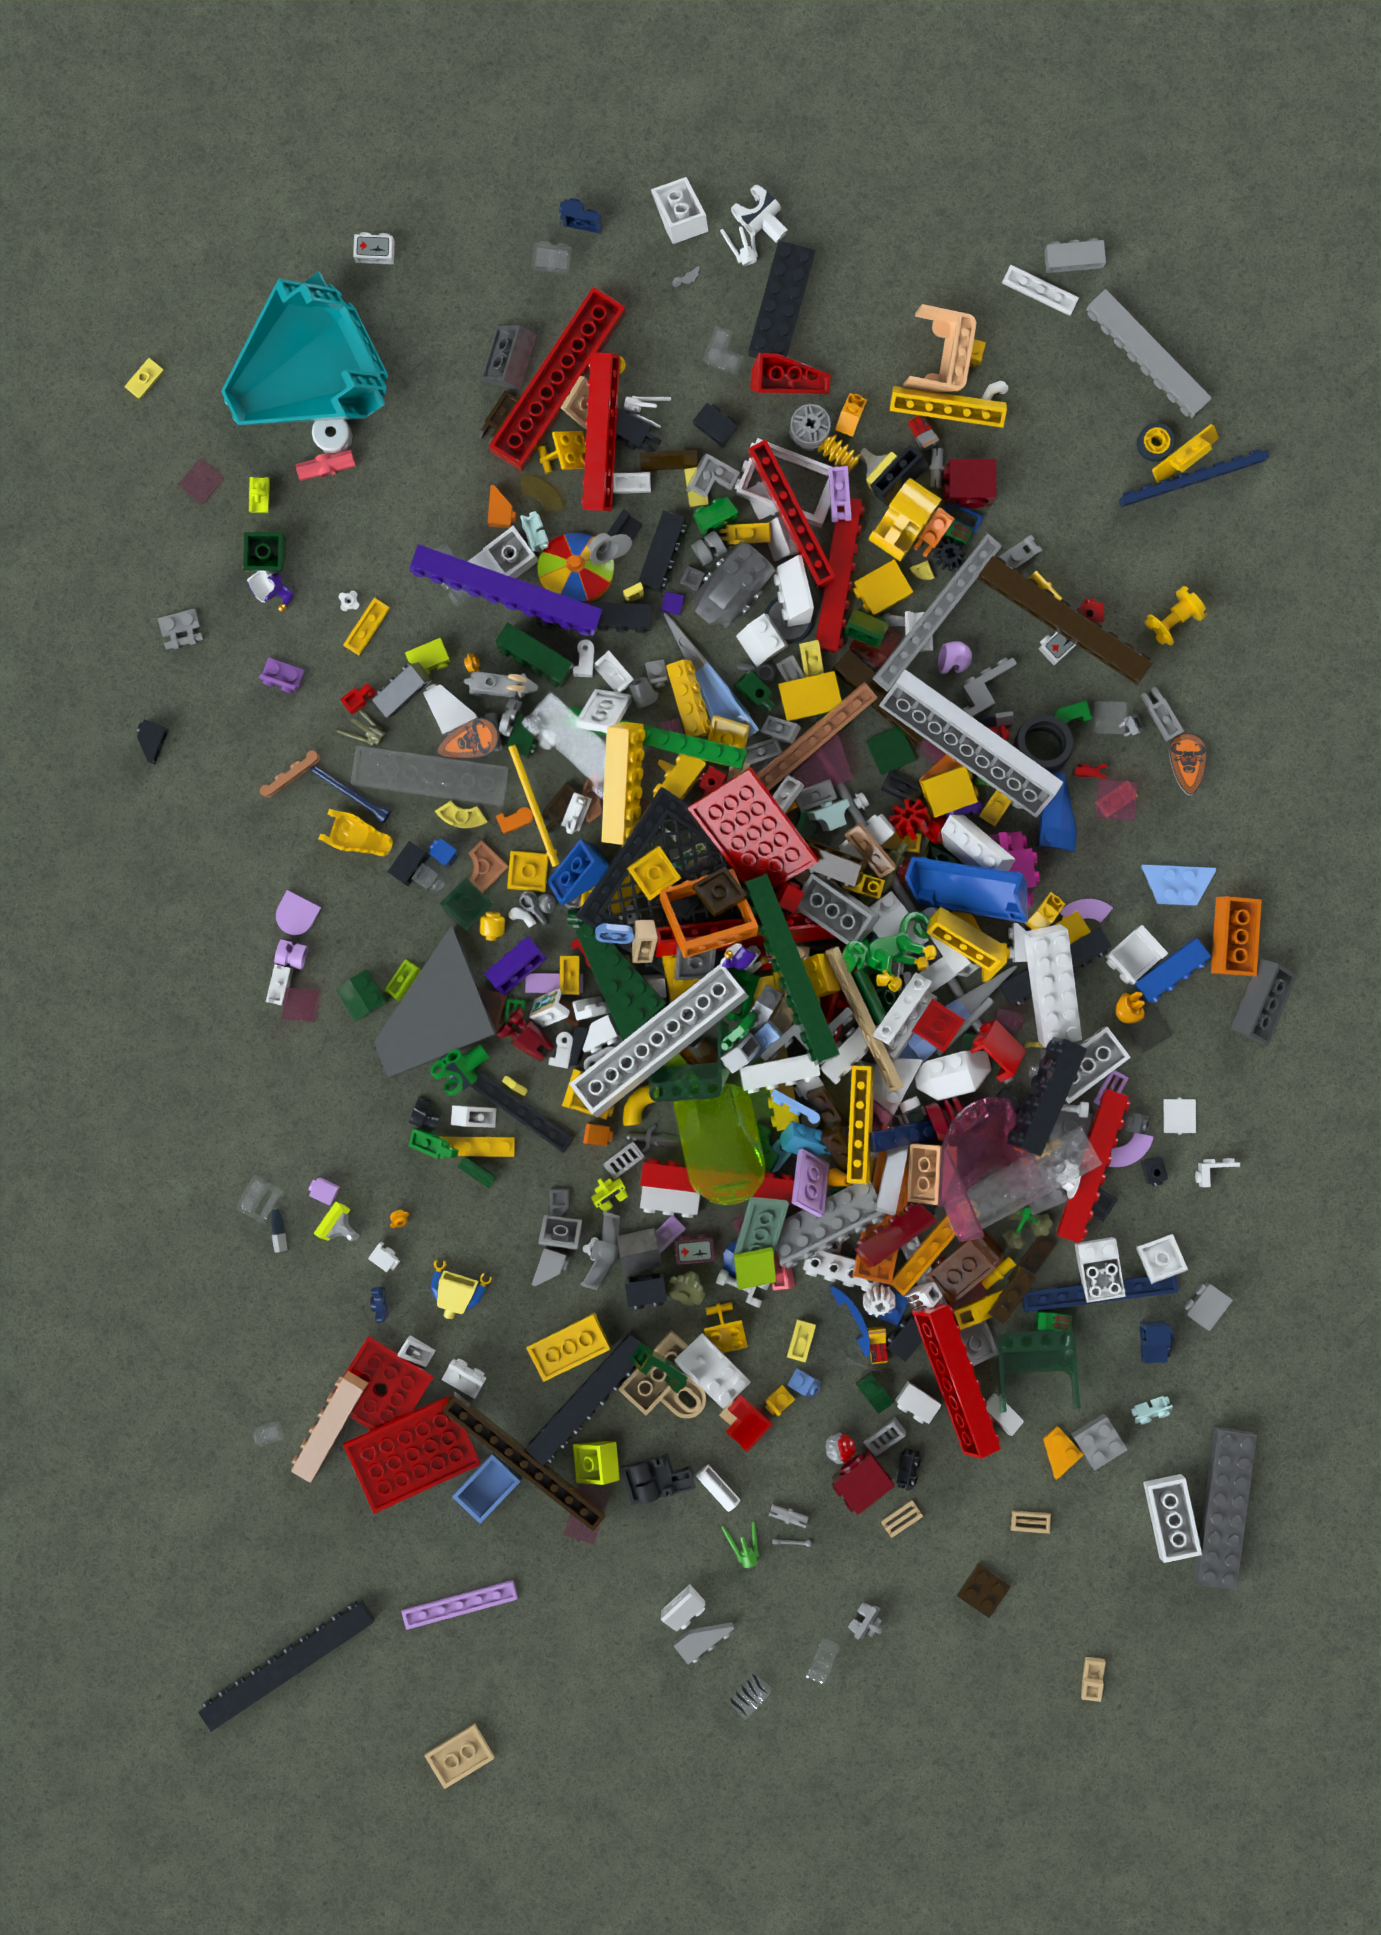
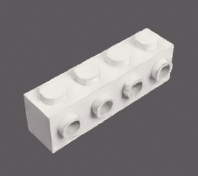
(835, 1267)

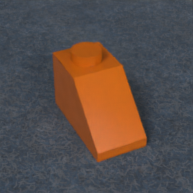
(500, 510)
(597, 1134)

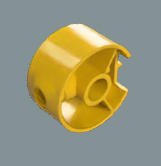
(905, 519)

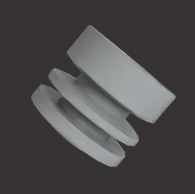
(805, 437)

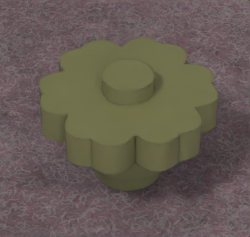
(686, 1288)

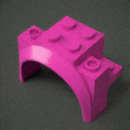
(1024, 858)

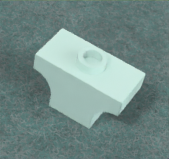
(830, 814)

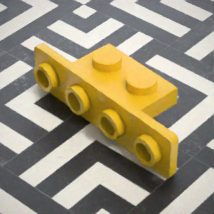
(1187, 454)

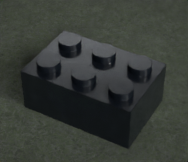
(646, 1290)

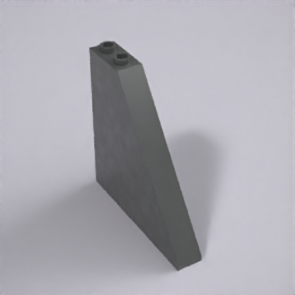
(436, 1013)

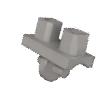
(870, 1613)

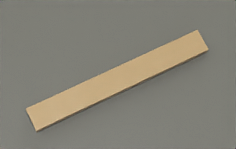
(863, 1019)

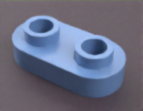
(614, 933)

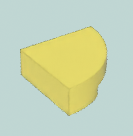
(922, 571)
(514, 1085)

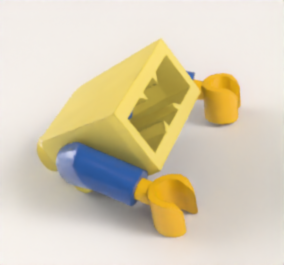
(455, 1291)

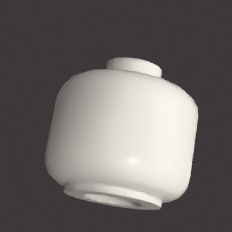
(543, 742)

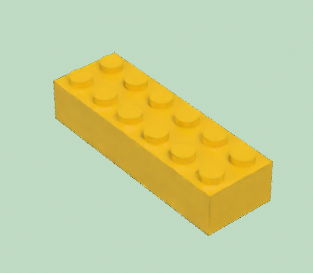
(622, 781)

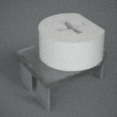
(907, 1106)

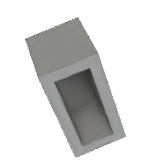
(741, 1053)

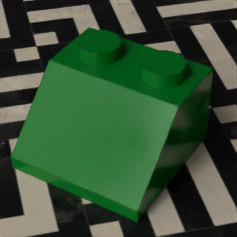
(715, 516)

